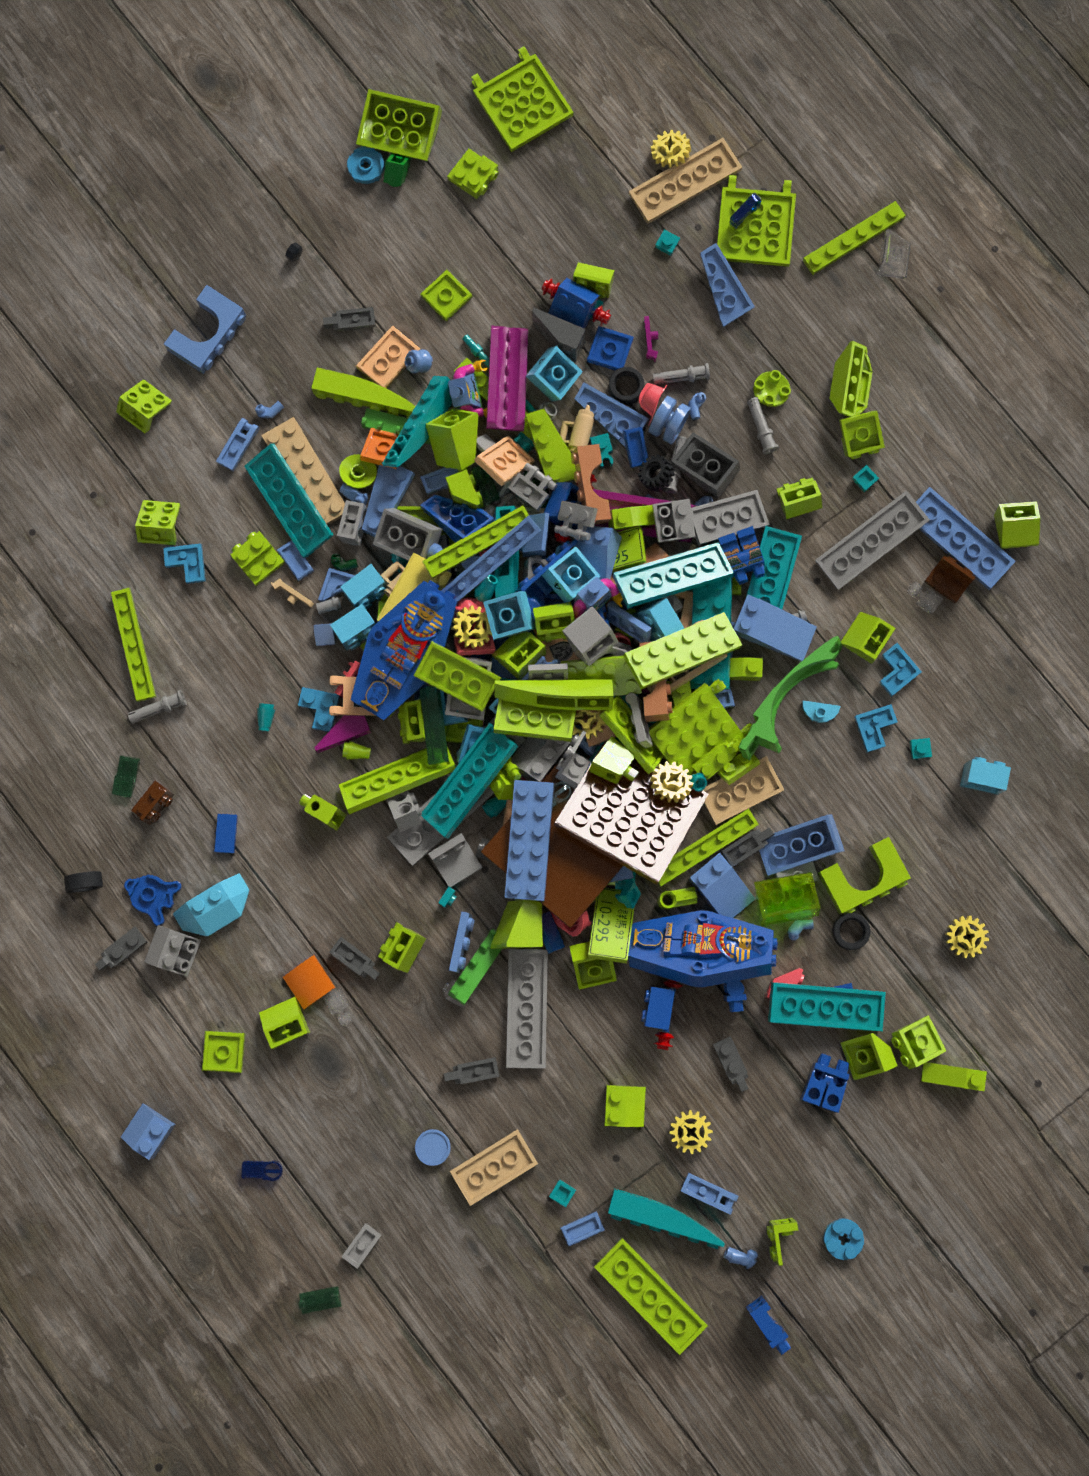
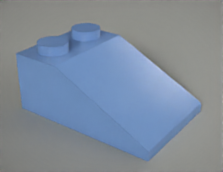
(601, 549)
(722, 887)

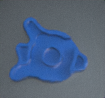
(152, 894)

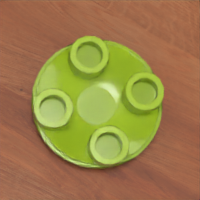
(771, 388)

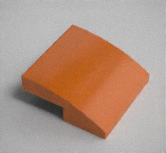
(309, 982)

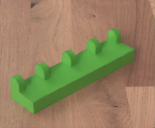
(384, 422)
(475, 970)

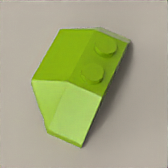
(851, 380)

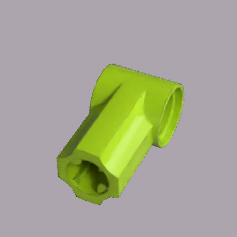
(679, 898)

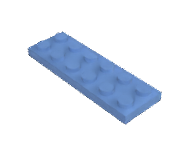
(963, 540)
(529, 840)

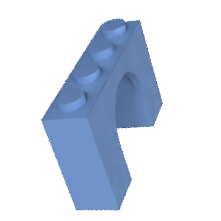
(201, 354)

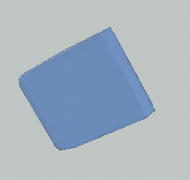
(324, 634)

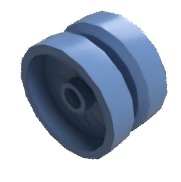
(667, 418)

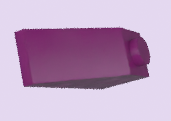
(345, 730)

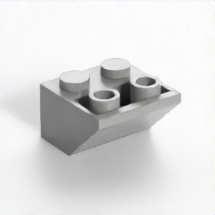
(673, 520)
(590, 636)
(172, 950)

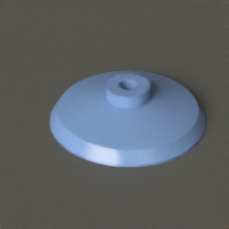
(432, 1147)

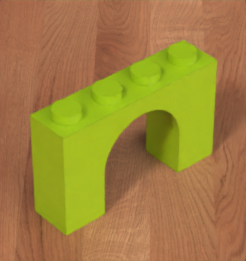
(891, 874)

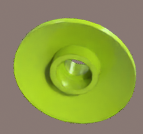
(352, 465)

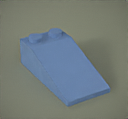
(774, 628)
(801, 845)

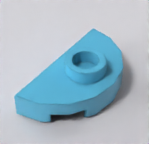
(819, 711)

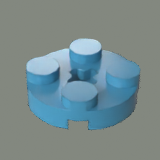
(370, 174)
(833, 1244)

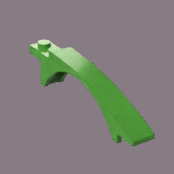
(763, 731)

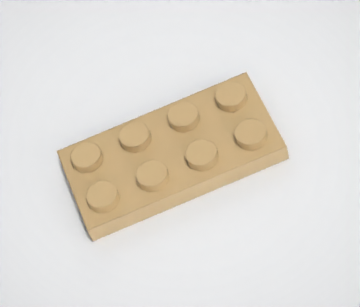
(749, 790)
(493, 1167)

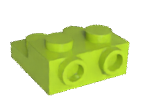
(473, 173)
(861, 434)
(256, 557)
(918, 1042)

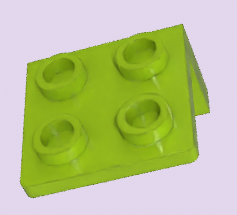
(141, 405)
(157, 522)
(784, 1226)

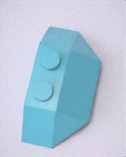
(214, 907)

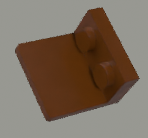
(950, 578)
(152, 803)

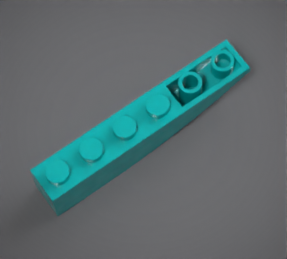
(414, 434)
(508, 572)
(659, 1216)

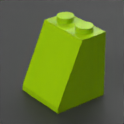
(454, 438)
(519, 926)

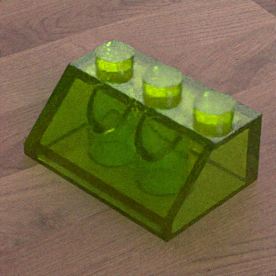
(786, 899)

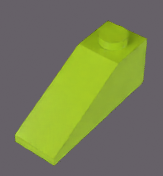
(631, 517)
(746, 669)
(954, 1076)

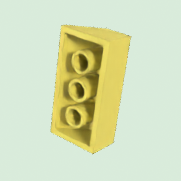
(410, 578)

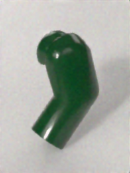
(341, 564)

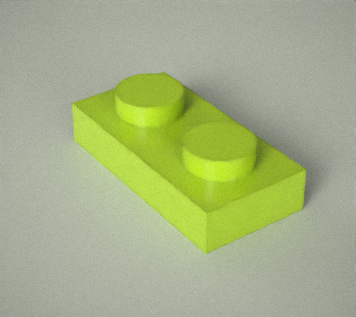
(737, 768)

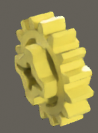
(671, 148)
(466, 622)
(593, 717)
(668, 787)
(968, 944)
(684, 1138)

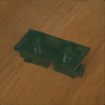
(485, 485)
(320, 1300)

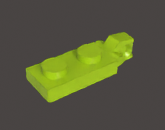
(716, 758)

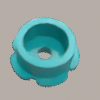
(700, 784)

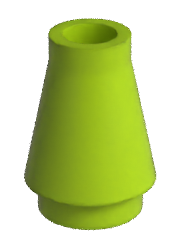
(355, 751)

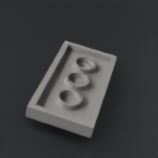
(728, 517)

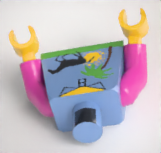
(465, 389)
(595, 595)

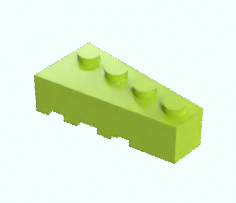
(550, 447)

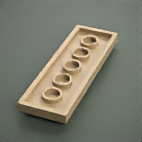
(686, 181)
(307, 468)

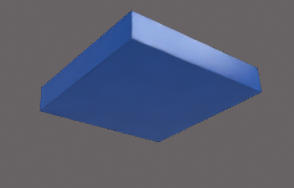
(610, 348)

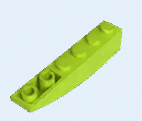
(358, 392)
(558, 693)

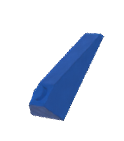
(455, 519)

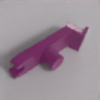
(651, 354)

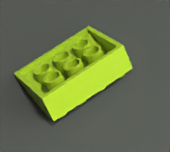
(399, 125)

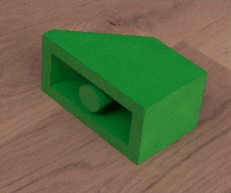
(396, 169)

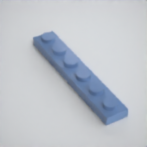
(493, 558)

